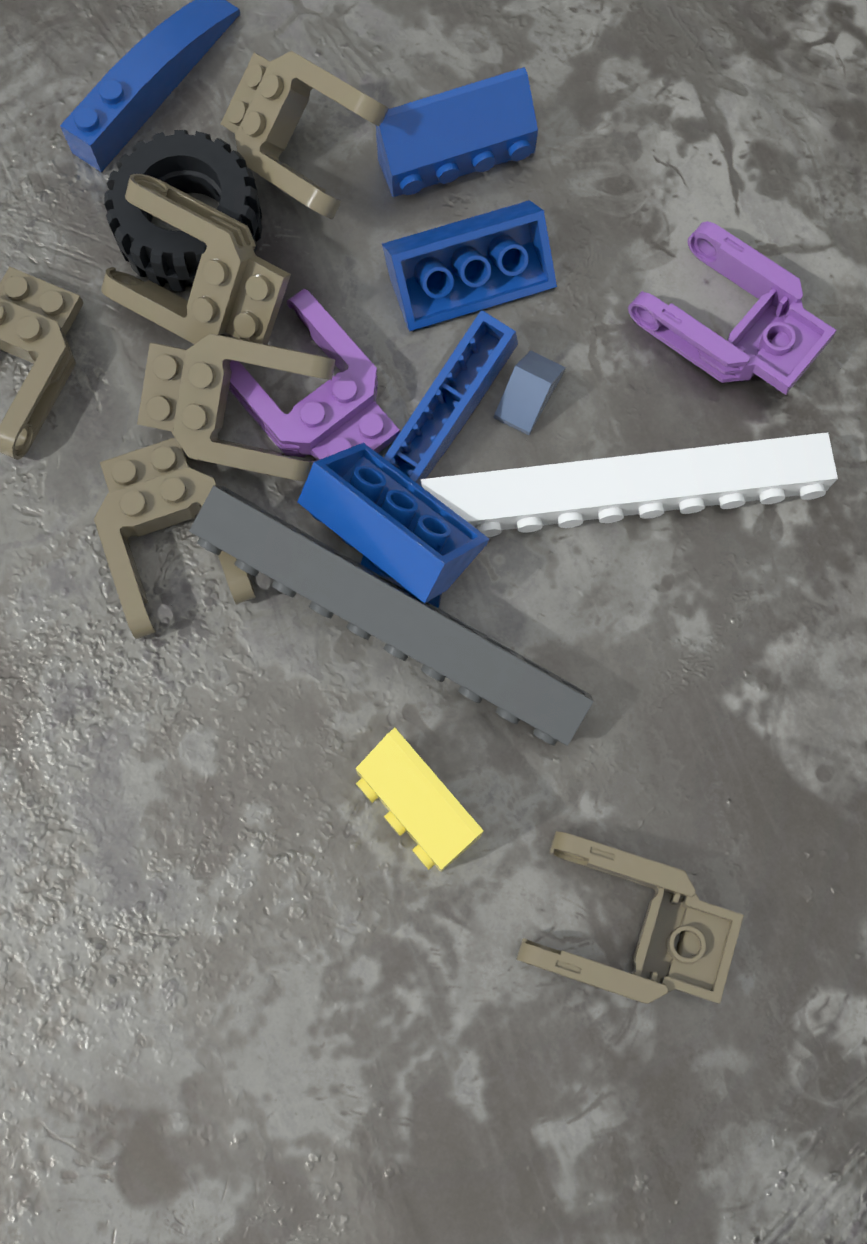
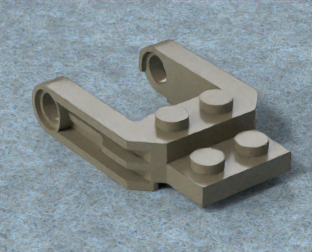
(268, 110)
(231, 286)
(34, 328)
(189, 396)
(147, 494)
(681, 941)

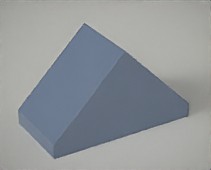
(528, 391)

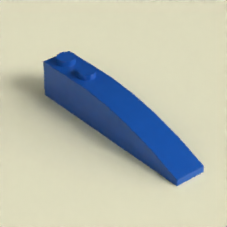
(144, 80)
(452, 397)

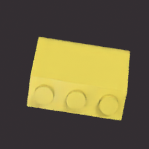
(417, 802)

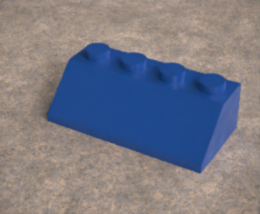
(457, 133)
(471, 264)
(391, 520)

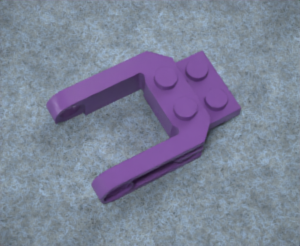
(771, 340)
(337, 412)

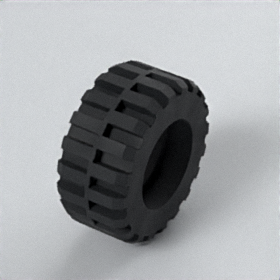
(190, 166)

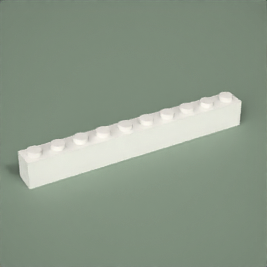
(640, 484)

